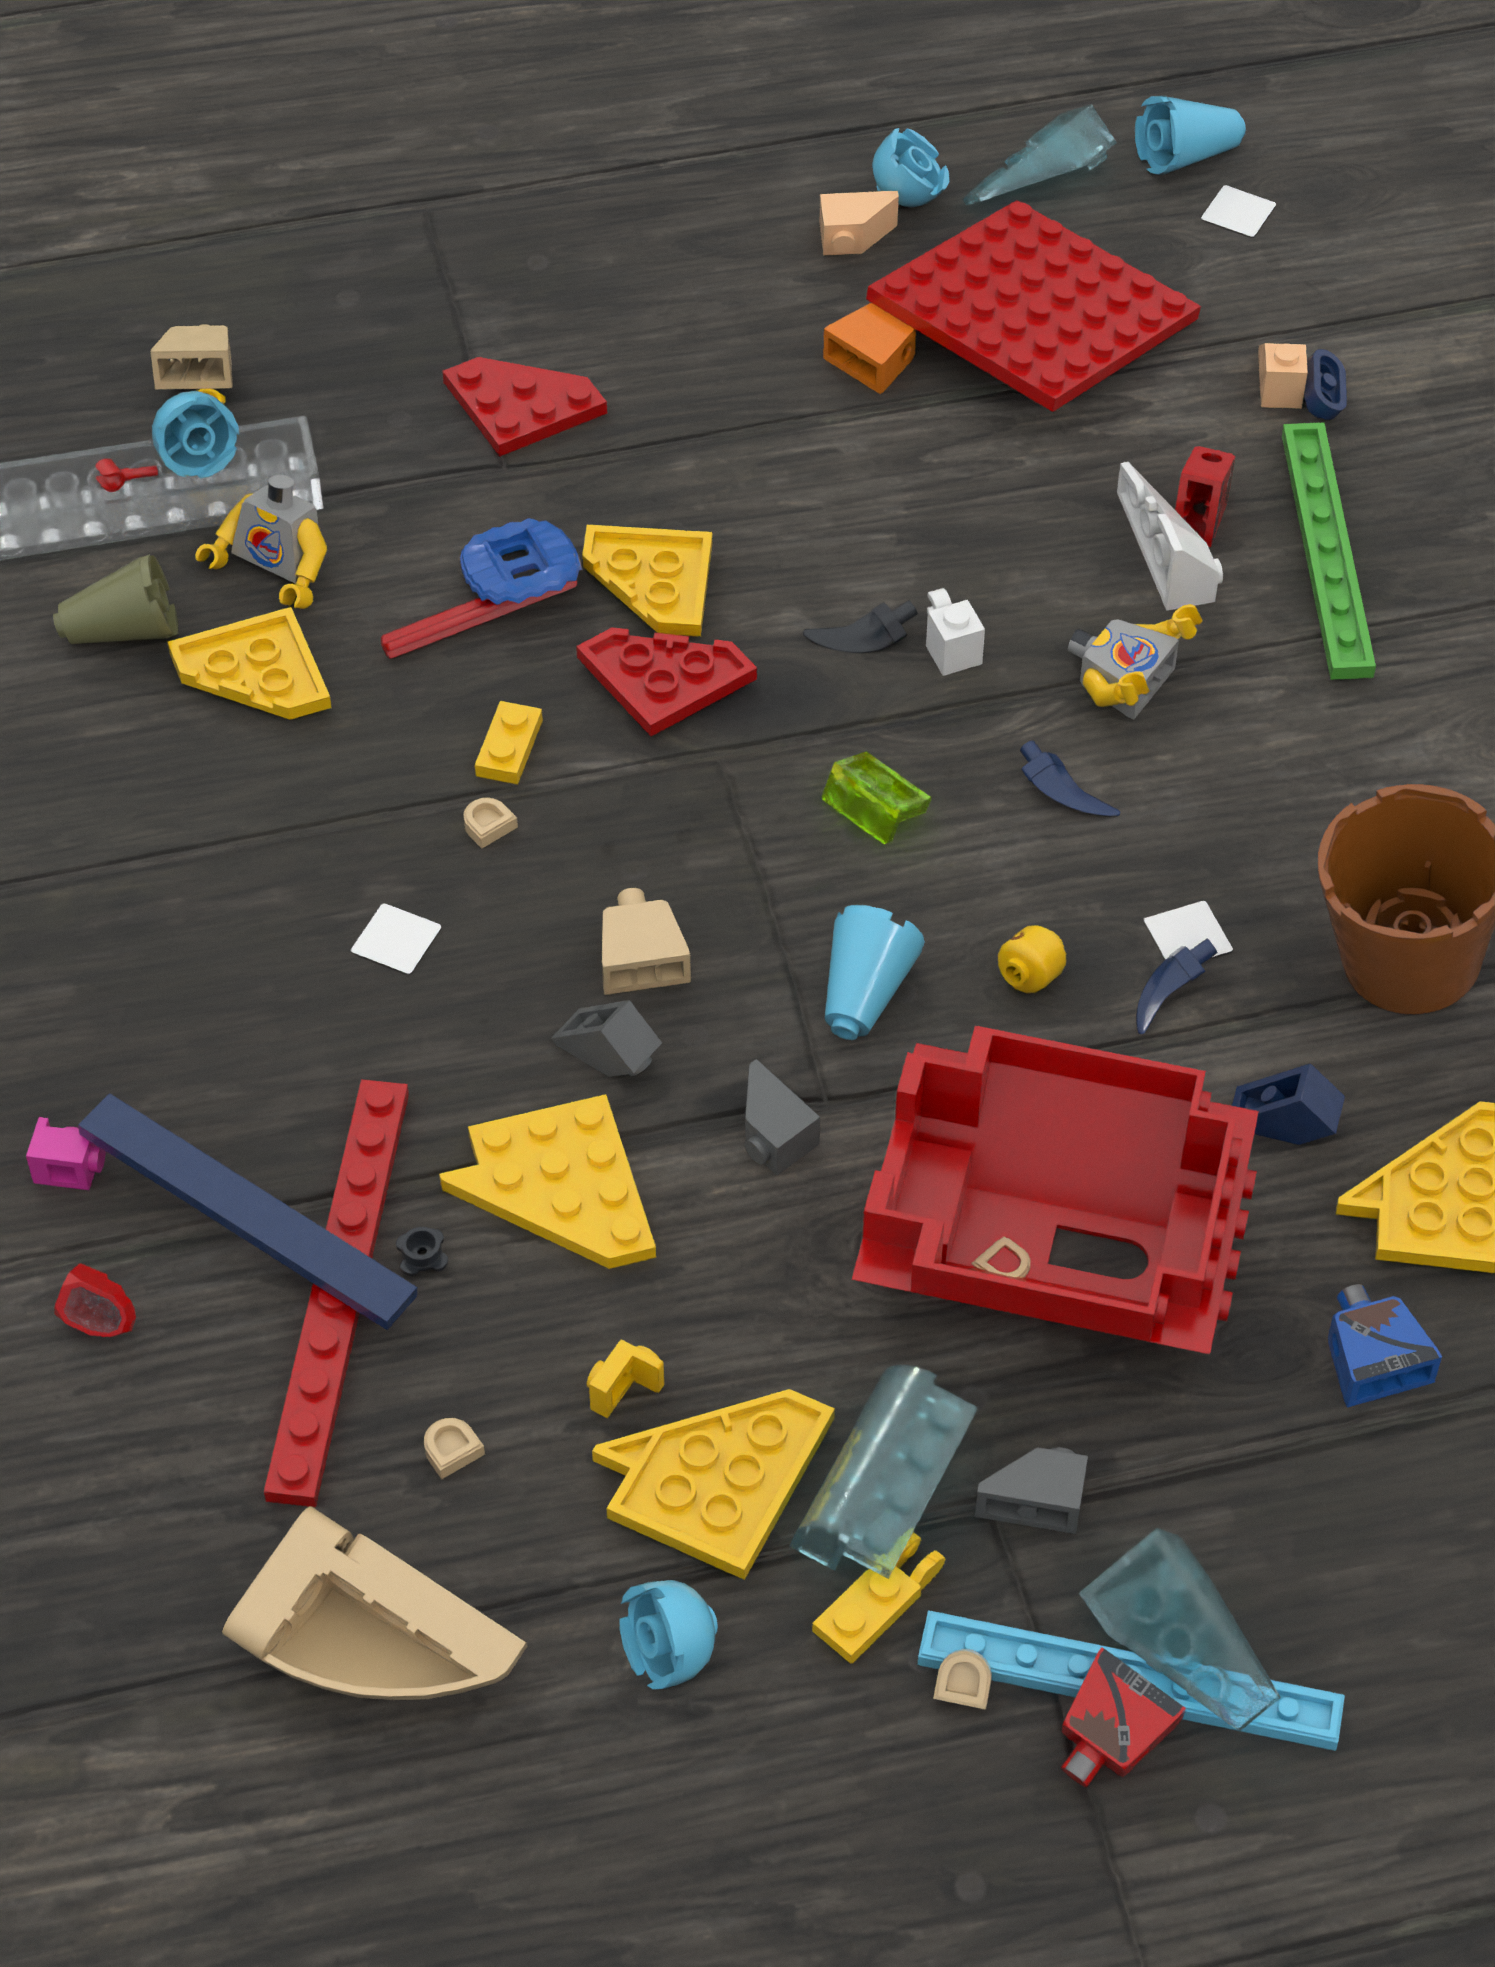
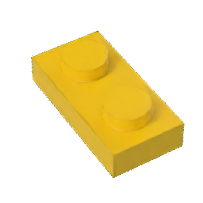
(508, 742)

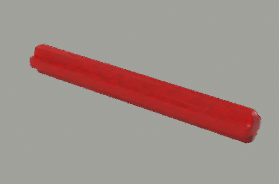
(453, 622)

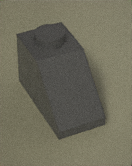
(609, 1038)
(777, 1121)
(1036, 1490)

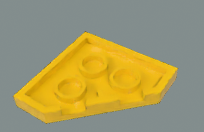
(653, 573)
(255, 664)

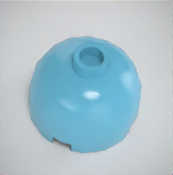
(908, 165)
(195, 434)
(667, 1632)

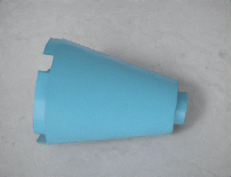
(1184, 132)
(867, 967)

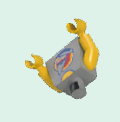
(275, 534)
(1131, 660)

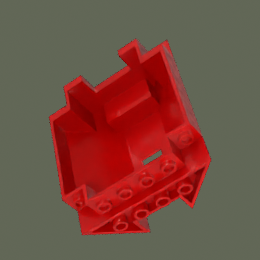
(1071, 1141)

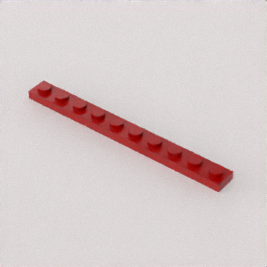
(329, 1323)

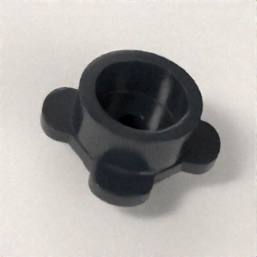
(421, 1240)

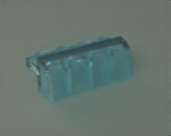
(885, 1472)

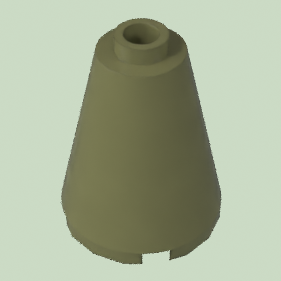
(120, 607)

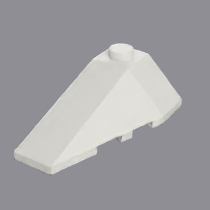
(1170, 546)

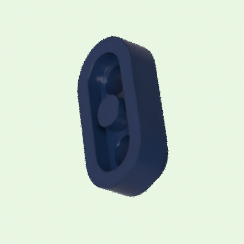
(1325, 385)

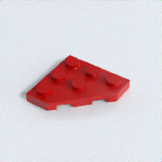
(521, 402)
(664, 675)

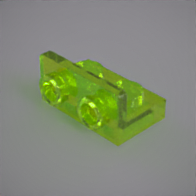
(873, 795)

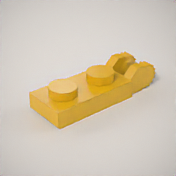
(874, 1604)

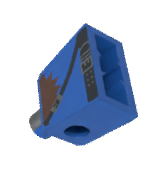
(1379, 1348)

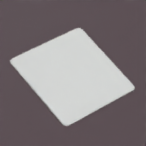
(1238, 211)
(1187, 928)
(396, 938)

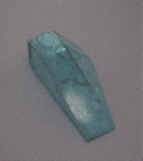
(1063, 145)
(1177, 1622)

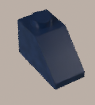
(1293, 1105)

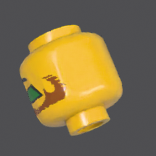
(1032, 956)

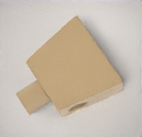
(197, 358)
(642, 945)

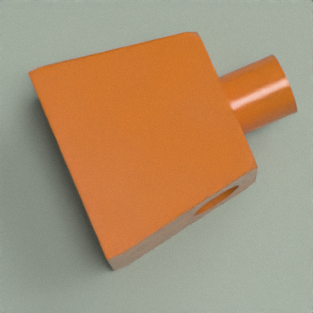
(870, 346)

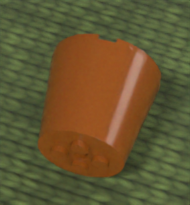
(1410, 895)

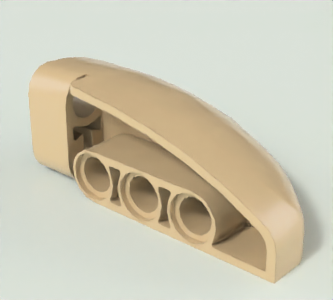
(365, 1620)

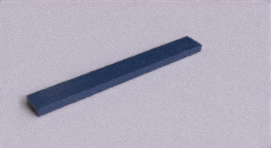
(248, 1211)

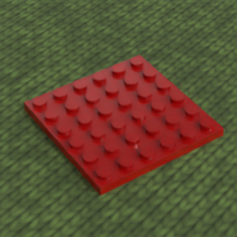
(1033, 304)

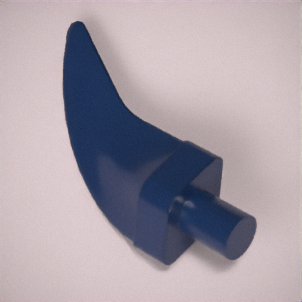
(1051, 778)
(1174, 972)

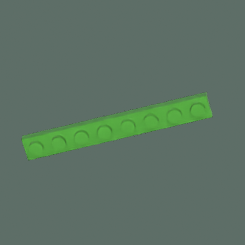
(1328, 552)

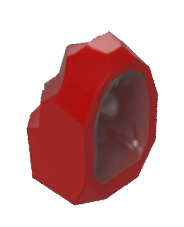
(94, 1303)

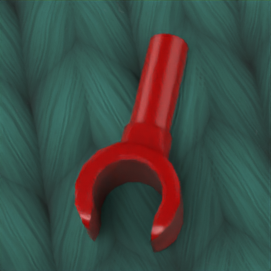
(114, 478)

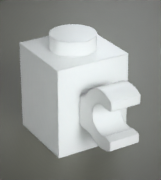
(953, 633)

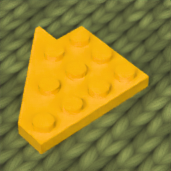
(560, 1179)
(1436, 1197)
(716, 1477)

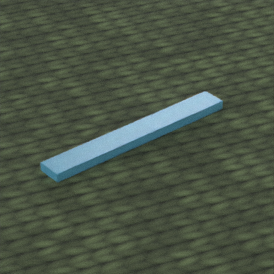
(1062, 1664)

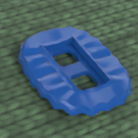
(547, 551)

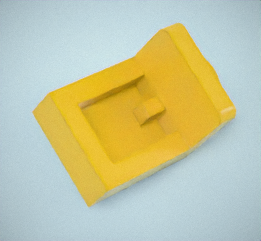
(624, 1365)

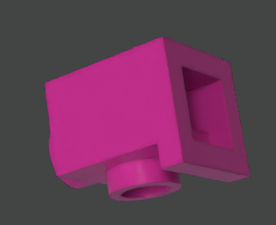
(63, 1157)

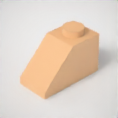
(856, 220)
(1282, 375)

